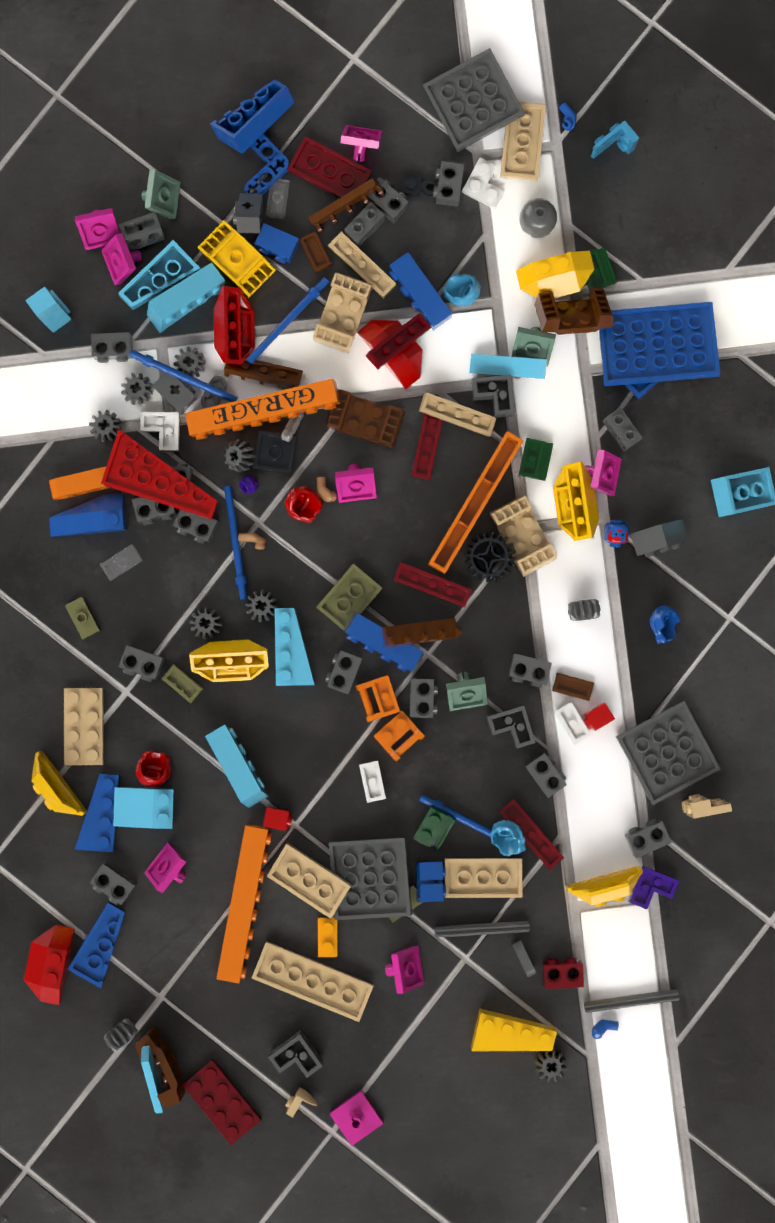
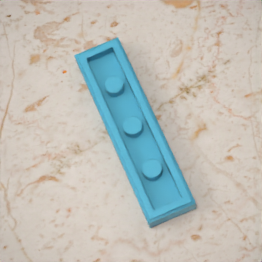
(508, 366)
(151, 1078)

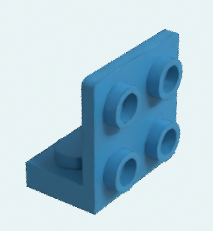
(622, 133)

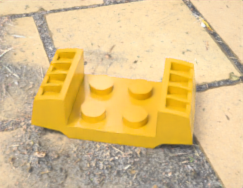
(236, 258)

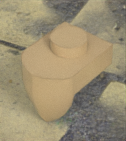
(294, 1102)

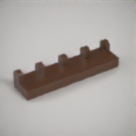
(345, 203)
(266, 372)
(420, 632)

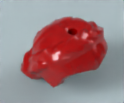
(303, 504)
(153, 769)

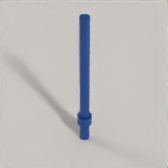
(312, 294)
(148, 361)
(240, 580)
(459, 817)

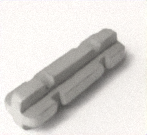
(291, 427)

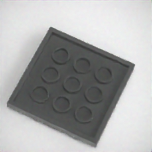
(473, 99)
(667, 752)
(377, 877)

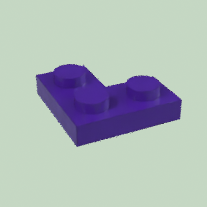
(651, 882)

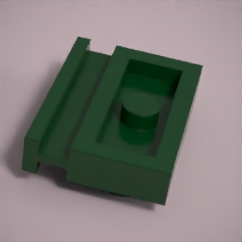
(603, 273)
(535, 459)
(434, 828)

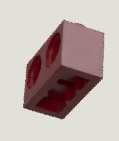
(562, 980)

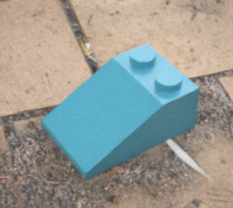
(743, 492)
(143, 807)

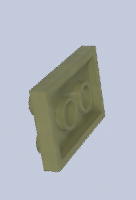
(348, 596)

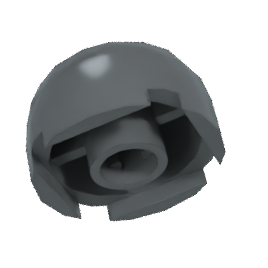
(538, 218)

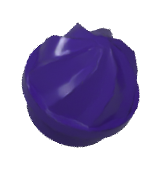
(249, 484)

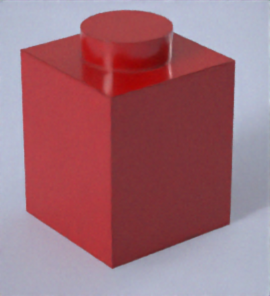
(598, 717)
(277, 818)

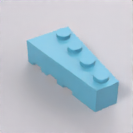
(161, 274)
(184, 297)
(49, 308)
(290, 650)
(236, 766)

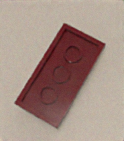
(327, 168)
(221, 1102)

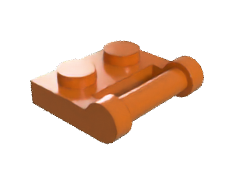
(384, 696)
(395, 730)

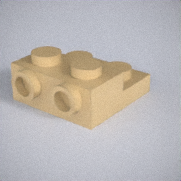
(699, 806)

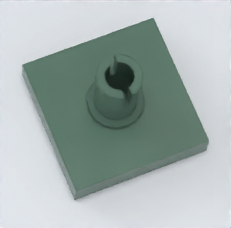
(161, 194)
(533, 344)
(466, 692)

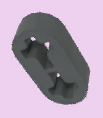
(206, 395)
(524, 959)

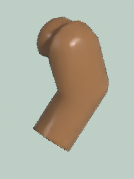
(323, 492)
(253, 537)

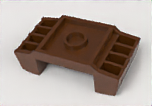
(574, 315)
(366, 419)
(173, 1092)

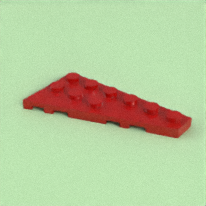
(145, 475)

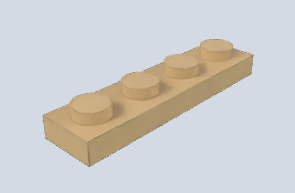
(362, 264)
(457, 414)

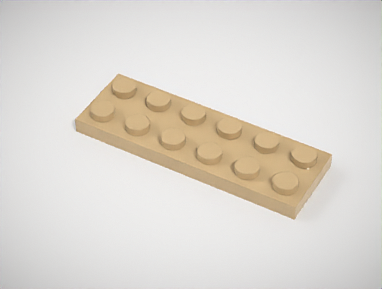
(312, 981)

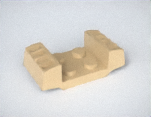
(342, 312)
(522, 529)

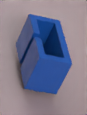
(276, 243)
(429, 882)

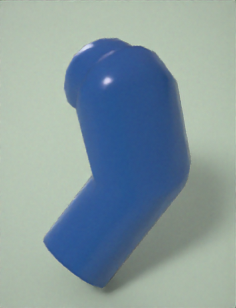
(570, 117)
(602, 1026)

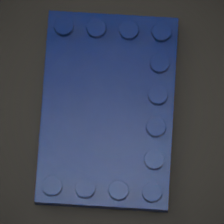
(660, 344)

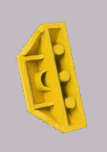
(560, 274)
(576, 502)
(229, 660)
(54, 788)
(606, 887)

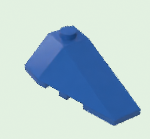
(97, 515)

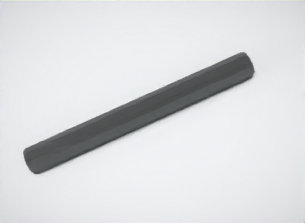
(482, 929)
(631, 1001)

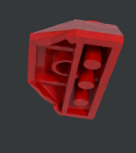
(233, 326)
(406, 365)
(49, 963)

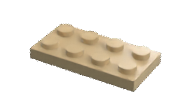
(524, 144)
(83, 726)
(483, 877)
(309, 880)

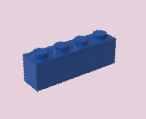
(420, 291)
(372, 637)

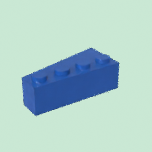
(253, 117)

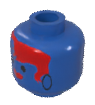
(616, 532)

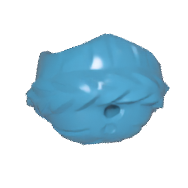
(462, 289)
(508, 837)

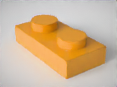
(327, 937)

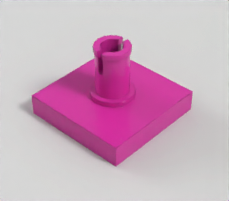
(361, 139)
(97, 228)
(119, 259)
(605, 472)
(355, 484)
(166, 868)
(406, 969)
(356, 1117)

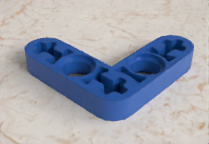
(271, 161)

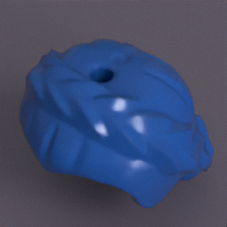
(663, 623)

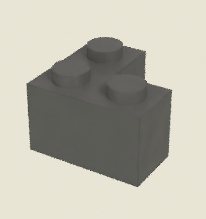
(499, 390)
(660, 537)
(515, 721)
(297, 1050)

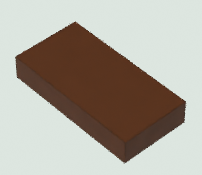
(315, 252)
(572, 686)

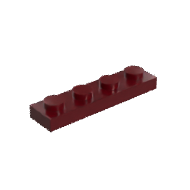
(398, 341)
(426, 447)
(432, 584)
(533, 835)

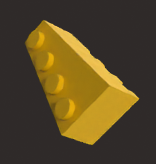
(509, 1033)

